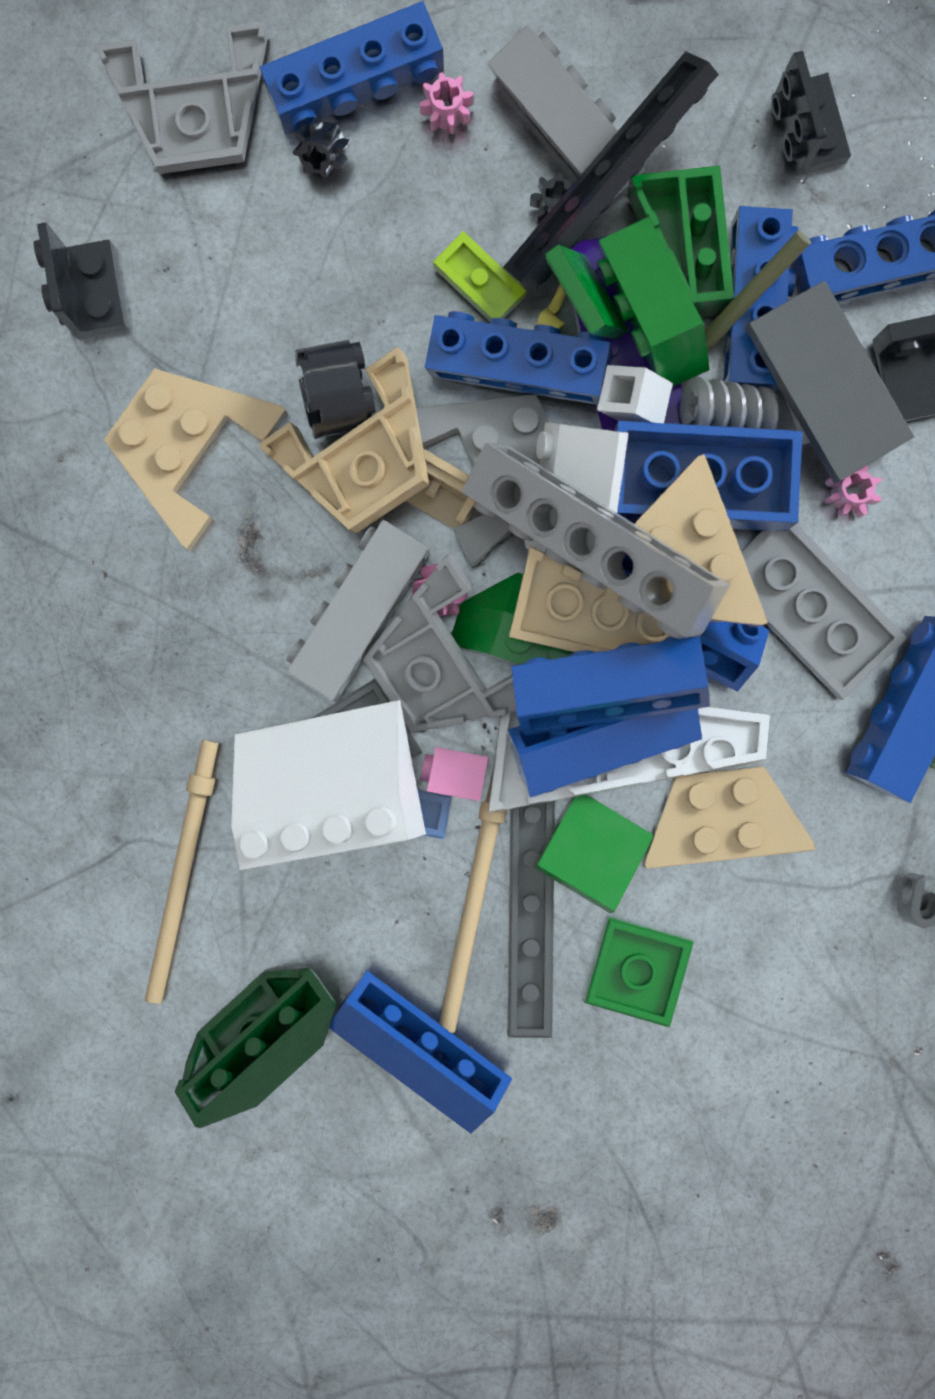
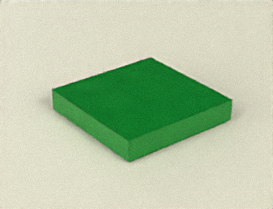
(586, 292)
(594, 852)
(638, 971)

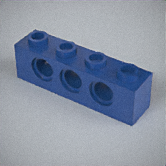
(869, 273)

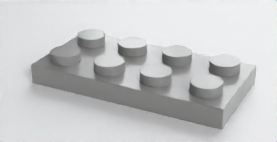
(819, 609)

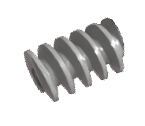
(728, 404)

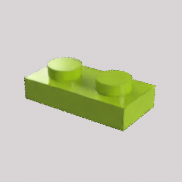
(479, 278)

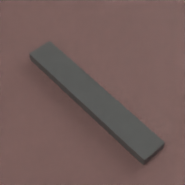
(530, 924)

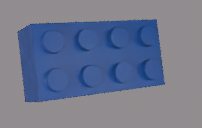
(750, 466)

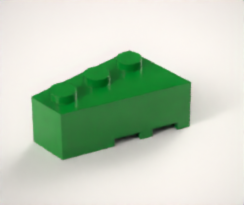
(692, 225)
(654, 302)

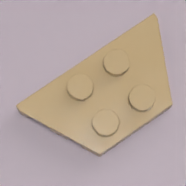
(696, 525)
(725, 819)

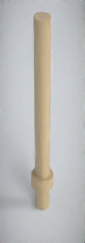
(200, 785)
(470, 913)

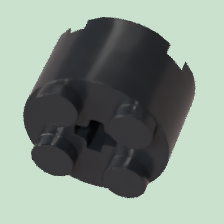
(334, 387)

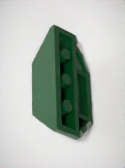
(255, 1044)

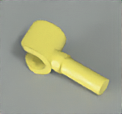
(548, 315)

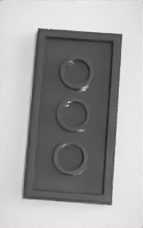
(829, 382)

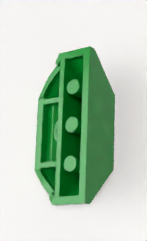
(486, 623)

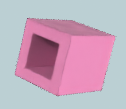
(454, 773)

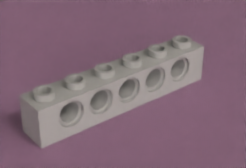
(695, 589)

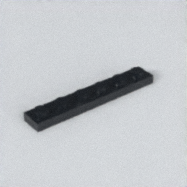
(612, 168)

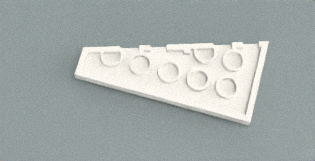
(727, 741)

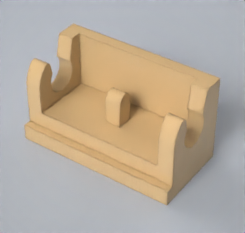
(443, 495)

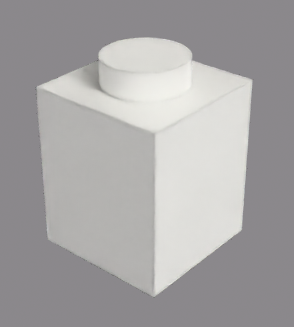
(634, 394)

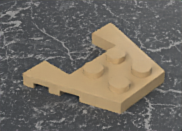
(168, 433)
(370, 465)

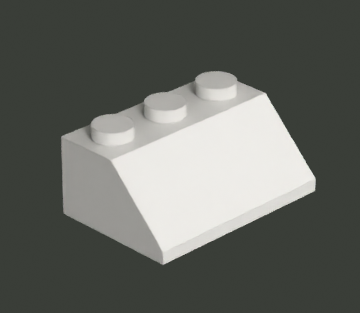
(587, 460)

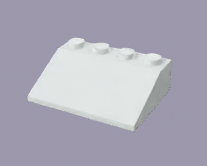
(324, 787)

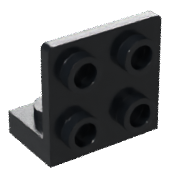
(809, 118)
(81, 284)
(908, 365)

